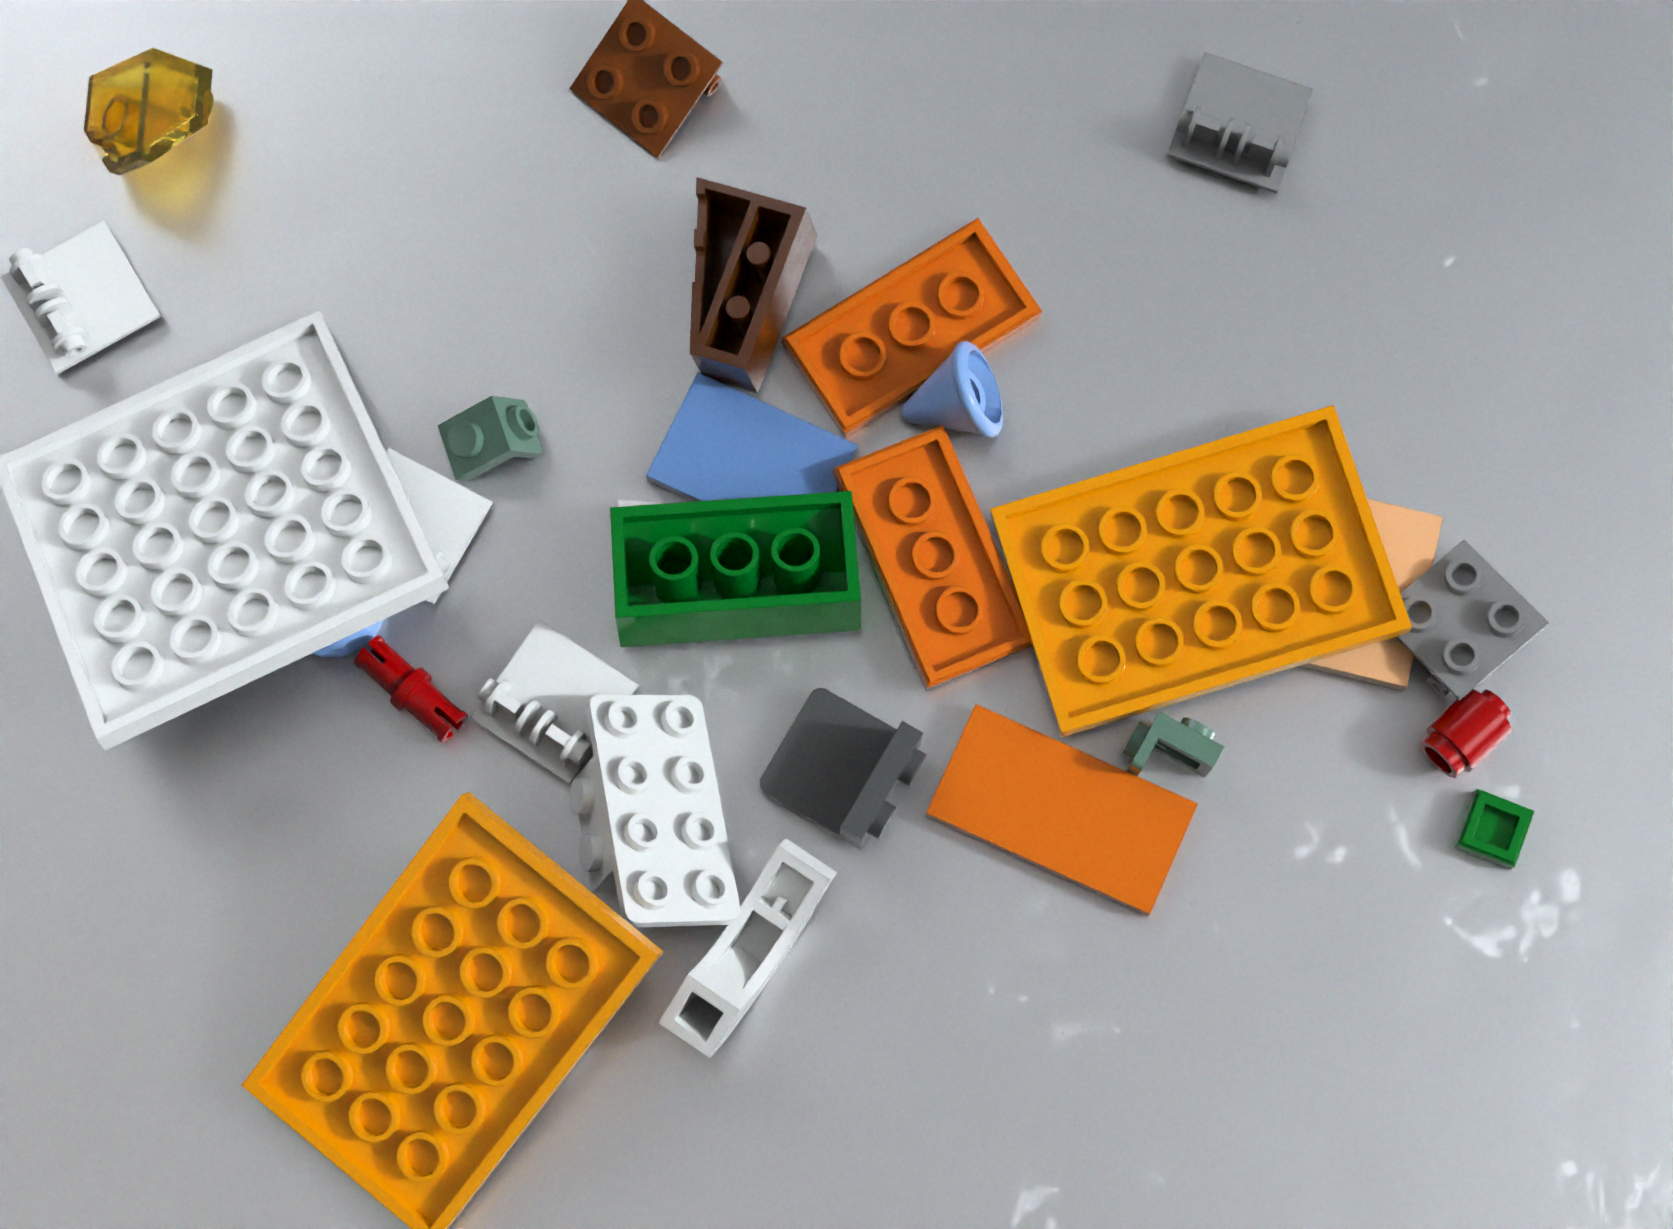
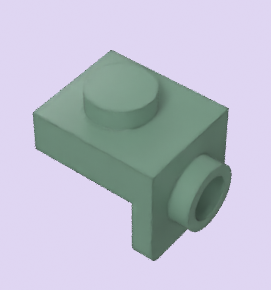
(489, 436)
(1184, 742)

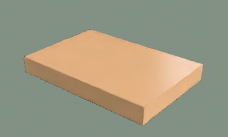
(1410, 545)

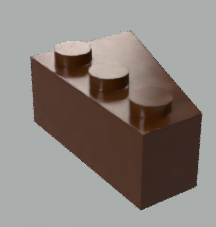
(745, 279)

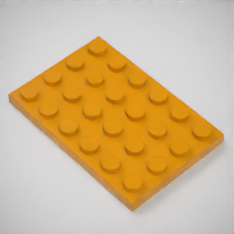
(1199, 571)
(451, 1017)

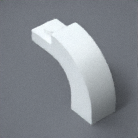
(748, 950)

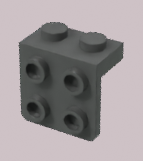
(842, 767)

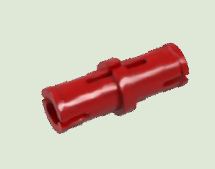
(410, 689)

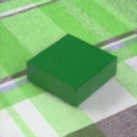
(1493, 829)

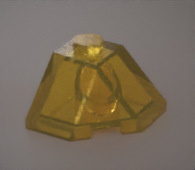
(146, 107)

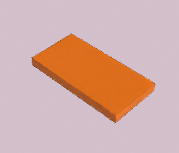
(901, 327)
(934, 557)
(1061, 810)

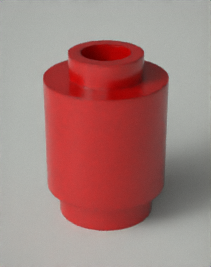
(1467, 732)

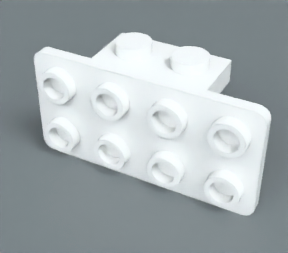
(654, 813)

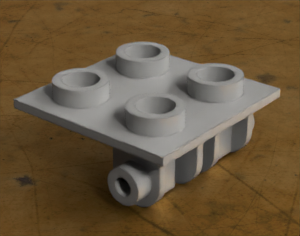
(1240, 122)
(1465, 621)

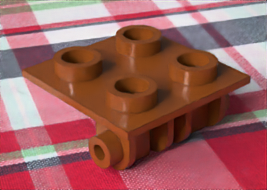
(647, 76)

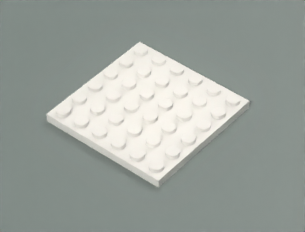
(216, 529)

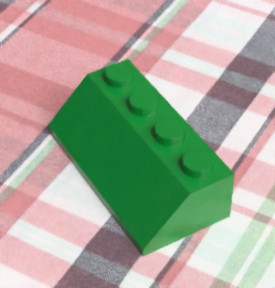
(735, 569)

